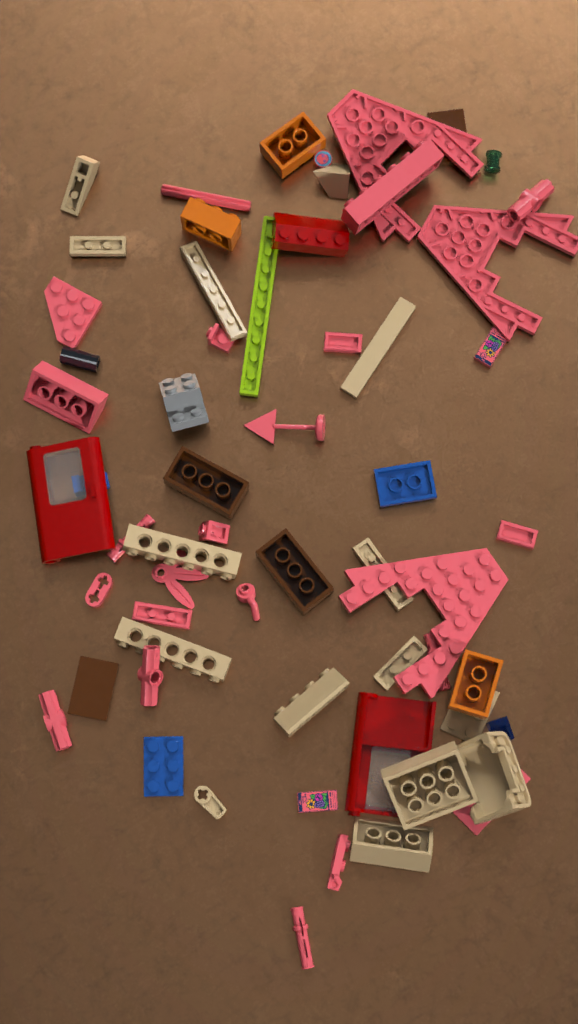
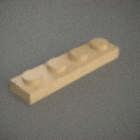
(369, 556)

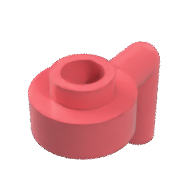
(247, 594)

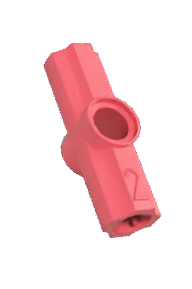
(530, 200)
(150, 675)
(55, 720)

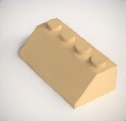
(312, 701)
(390, 845)

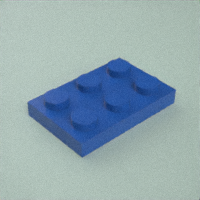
(405, 483)
(163, 766)

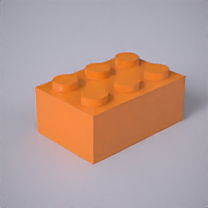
(292, 145)
(211, 223)
(475, 684)

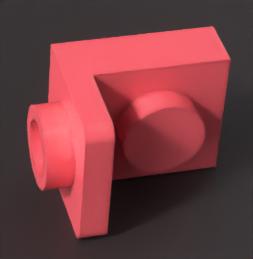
(218, 338)
(214, 532)

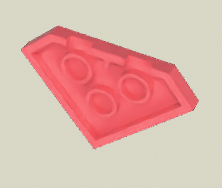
(70, 311)

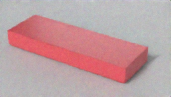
(162, 615)

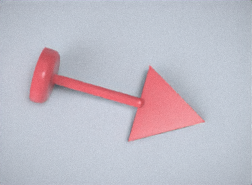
(266, 425)

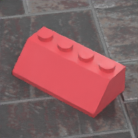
(65, 396)

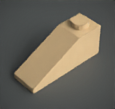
(79, 184)

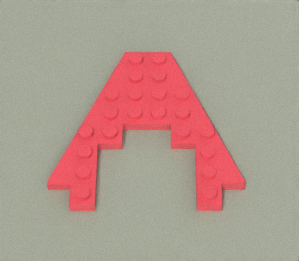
(374, 129)
(466, 238)
(459, 587)

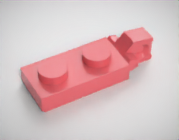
(338, 864)

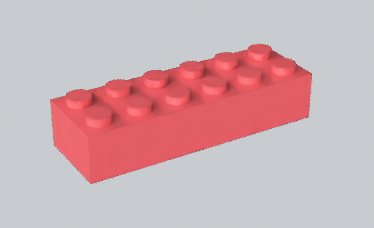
(391, 186)

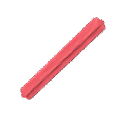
(209, 198)

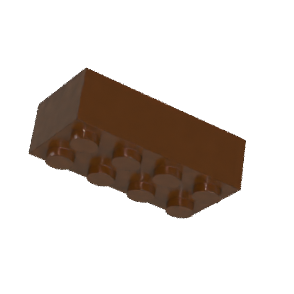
(206, 482)
(294, 571)

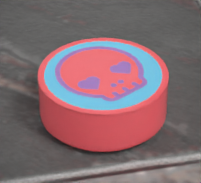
(322, 159)

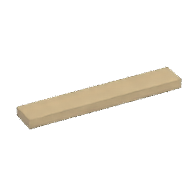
(213, 291)
(378, 347)

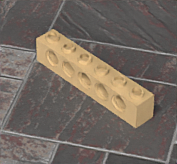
(192, 548)
(221, 662)

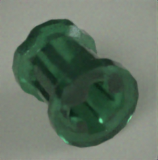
(492, 164)

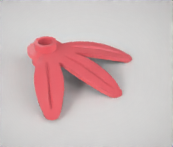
(172, 573)

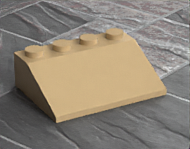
(429, 785)

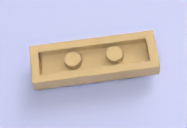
(97, 246)
(399, 662)

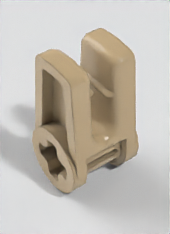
(211, 804)

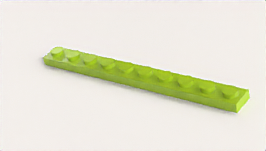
(259, 312)

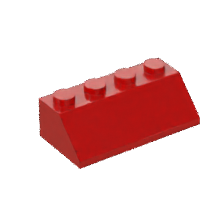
(310, 235)

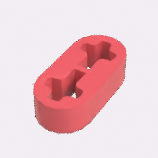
(102, 592)

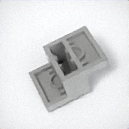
(183, 402)

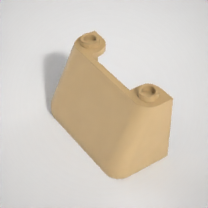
(494, 776)

